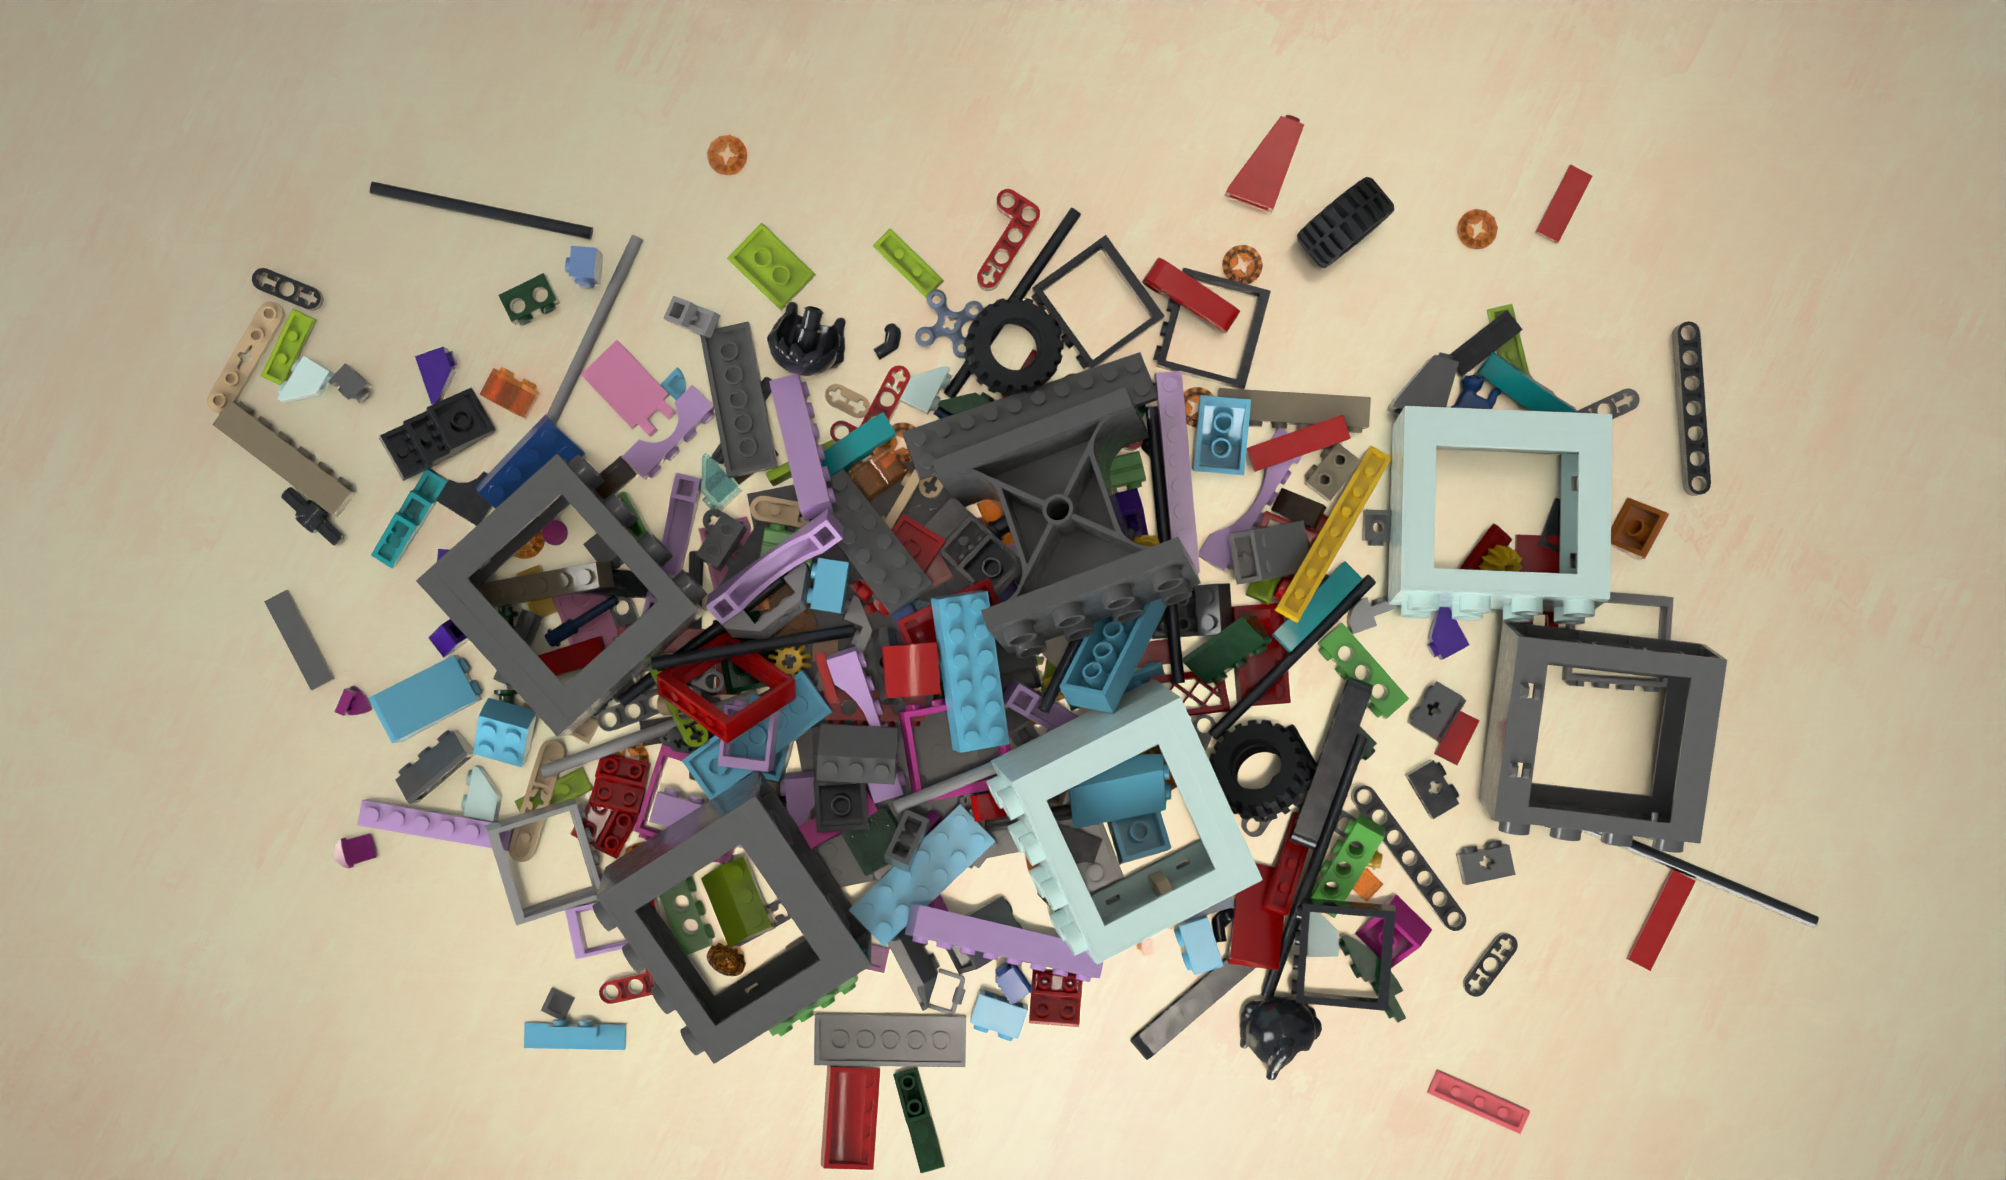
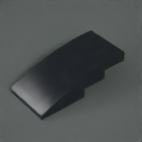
(437, 433)
(974, 547)
(838, 804)

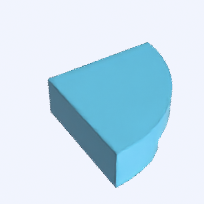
(675, 384)

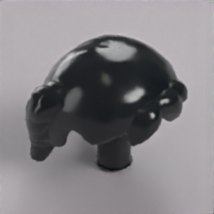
(804, 344)
(1278, 1031)

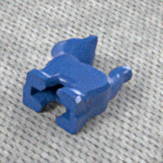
(1469, 398)

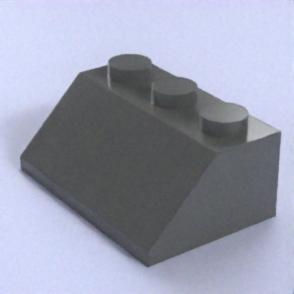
(857, 753)
(434, 766)

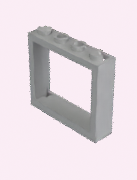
(1664, 632)
(560, 903)

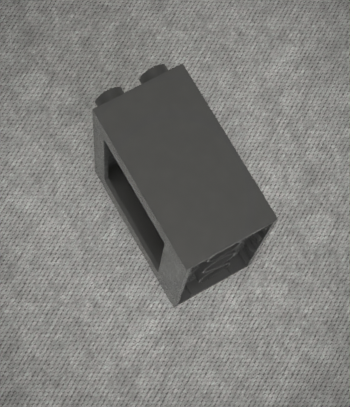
(457, 575)
(1684, 748)
(791, 981)

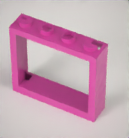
(935, 706)
(646, 831)

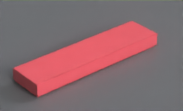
(1478, 1101)

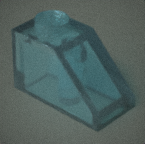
(716, 486)

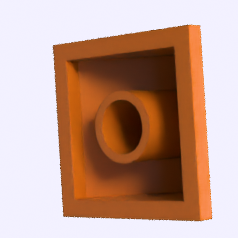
(1637, 528)

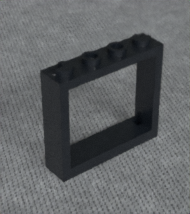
(1128, 277)
(1252, 338)
(1344, 908)

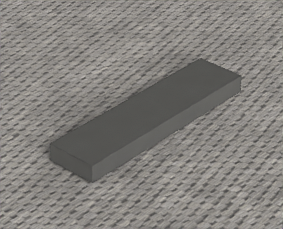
(299, 640)

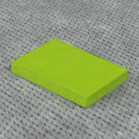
(771, 266)

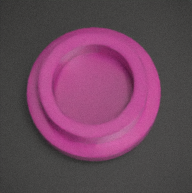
(555, 533)

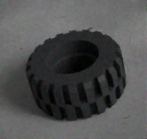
(1345, 222)
(1037, 323)
(1277, 795)

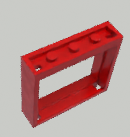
(672, 688)

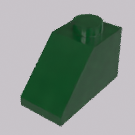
(965, 402)

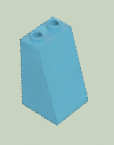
(426, 698)
(1122, 791)

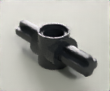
(312, 516)

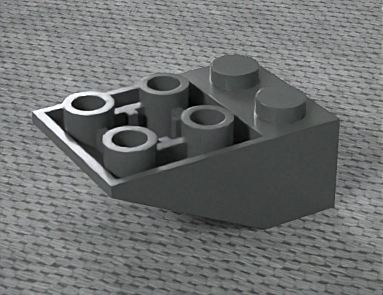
(1268, 551)
(1203, 613)

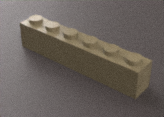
(1302, 408)
(284, 458)
(548, 584)

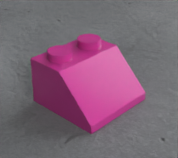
(1409, 931)

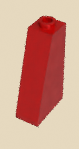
(1266, 169)

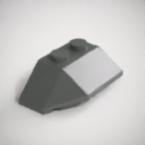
(916, 965)

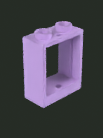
(745, 762)
(578, 937)

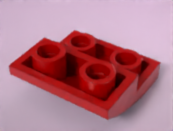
(911, 670)
(620, 784)
(608, 828)
(1055, 999)

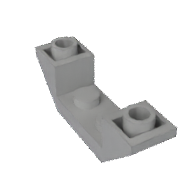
(856, 614)
(769, 623)

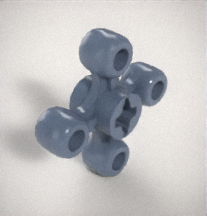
(943, 313)

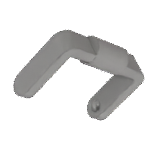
(958, 994)

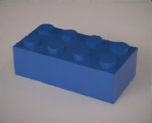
(526, 459)

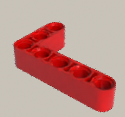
(623, 983)

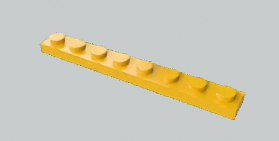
(1333, 534)

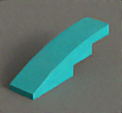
(1522, 386)
(858, 444)
(409, 518)
(1324, 600)

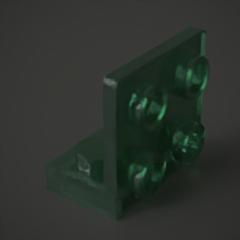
(872, 843)

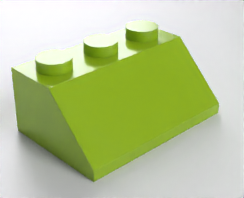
(738, 901)

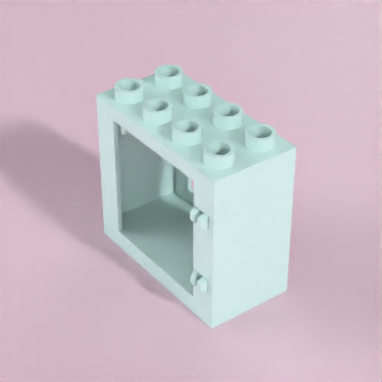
(1584, 514)
(1084, 748)

